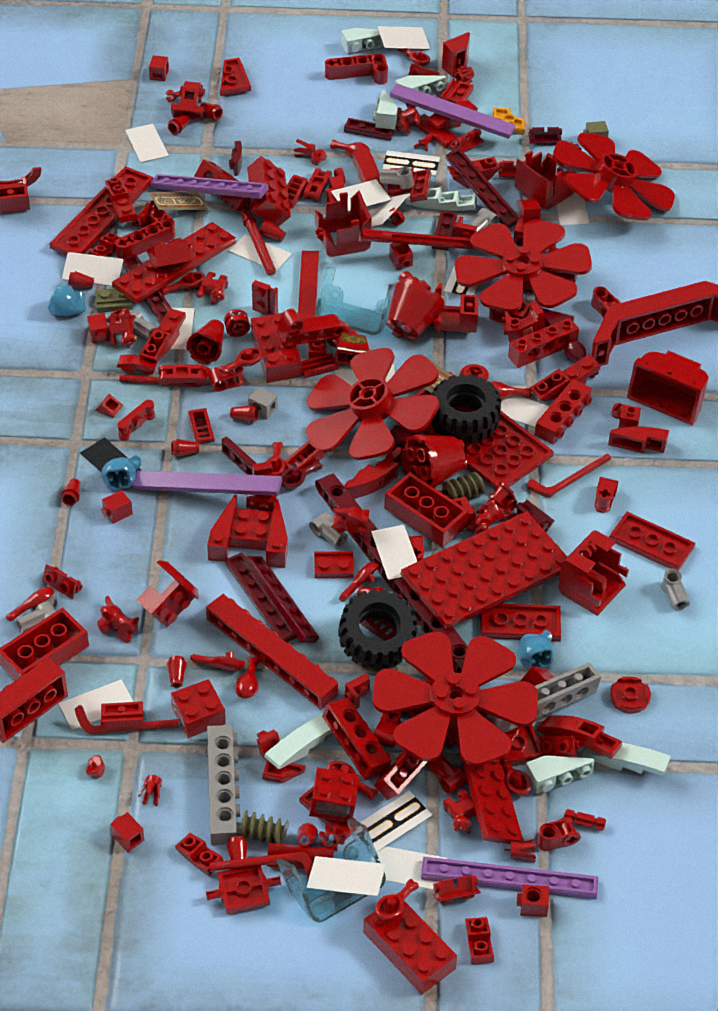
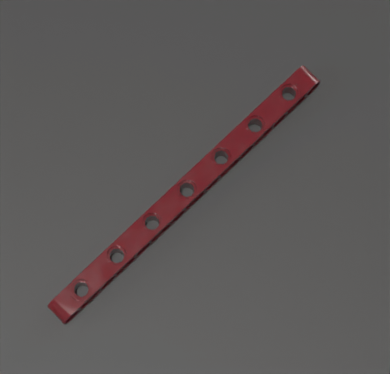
(339, 497)

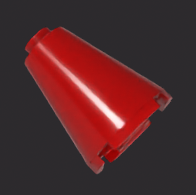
(207, 342)

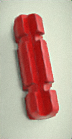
(586, 819)

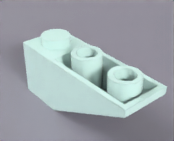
(360, 39)
(425, 84)
(385, 112)
(556, 770)

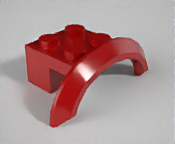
(15, 192)
(458, 318)
(173, 600)

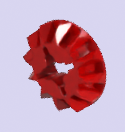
(475, 369)

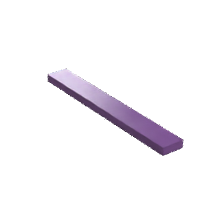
(452, 111)
(209, 186)
(207, 483)
(511, 877)

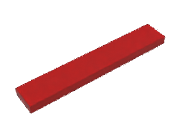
(308, 284)

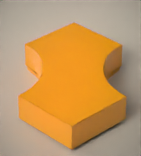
(505, 115)

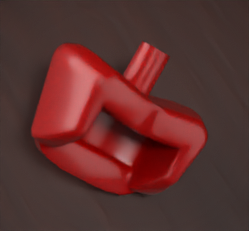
(318, 156)
(397, 217)
(95, 767)

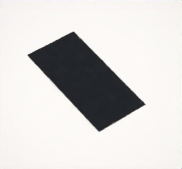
(101, 453)

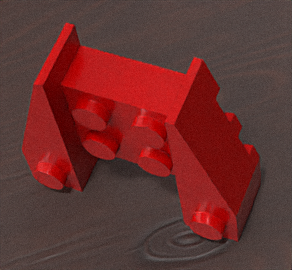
(249, 531)

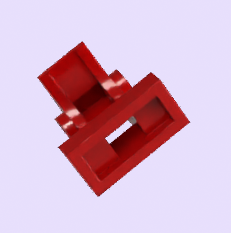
(190, 94)
(518, 328)
(261, 502)

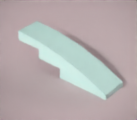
(446, 201)
(298, 742)
(633, 758)

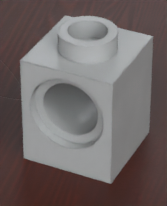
(264, 401)

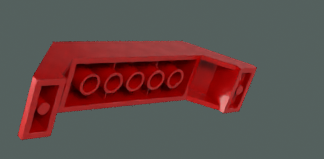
(654, 316)

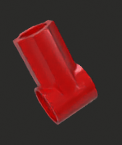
(449, 777)

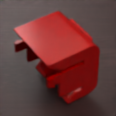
(540, 180)
(344, 224)
(597, 556)

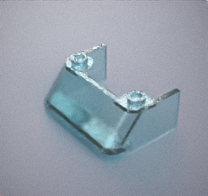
(356, 317)
(324, 904)

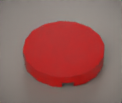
(630, 695)

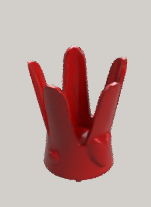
(307, 151)
(151, 783)
(522, 849)

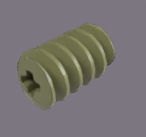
(463, 486)
(263, 829)

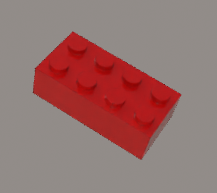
(275, 202)
(278, 360)
(426, 509)
(54, 637)
(31, 697)
(412, 948)

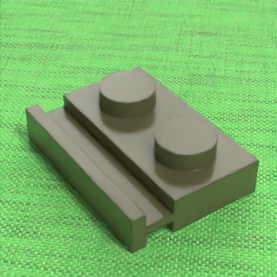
(110, 300)

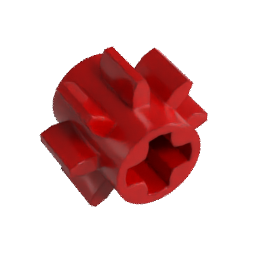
(464, 74)
(337, 840)

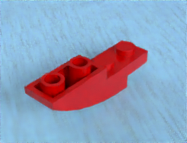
(120, 200)
(164, 337)
(555, 383)
(374, 478)
(588, 732)

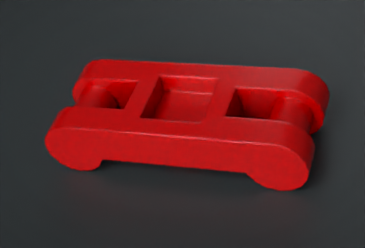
(317, 183)
(181, 374)
(135, 419)

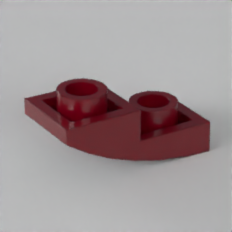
(236, 158)

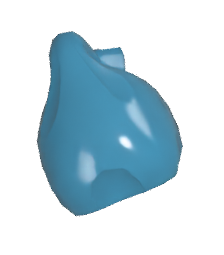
(66, 301)
(120, 472)
(536, 650)

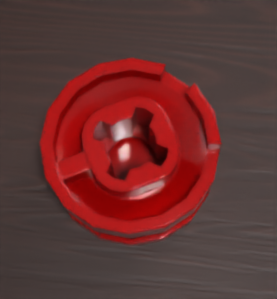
(237, 324)

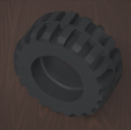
(467, 392)
(382, 606)

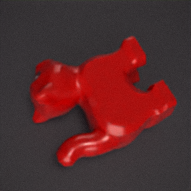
(406, 117)
(213, 287)
(123, 327)
(355, 521)
(460, 811)

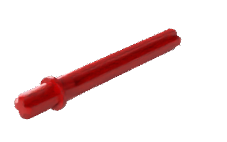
(250, 223)

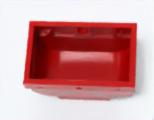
(669, 385)

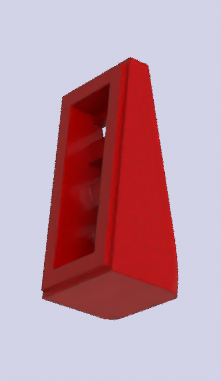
(296, 189)
(200, 414)
(303, 451)
(374, 628)

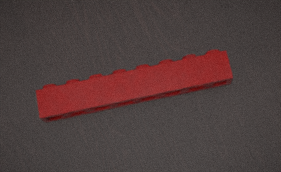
(272, 651)

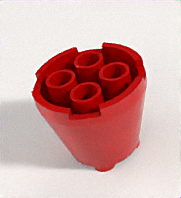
(412, 309)
(433, 457)

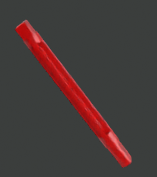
(415, 239)

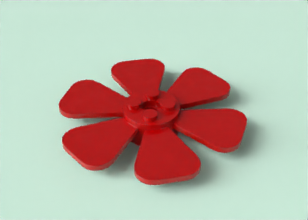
(613, 174)
(523, 265)
(371, 402)
(455, 699)

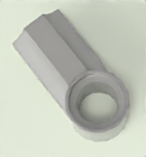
(401, 177)
(484, 218)
(141, 326)
(322, 526)
(674, 589)
(29, 620)

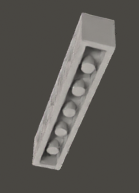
(559, 693)
(219, 738)

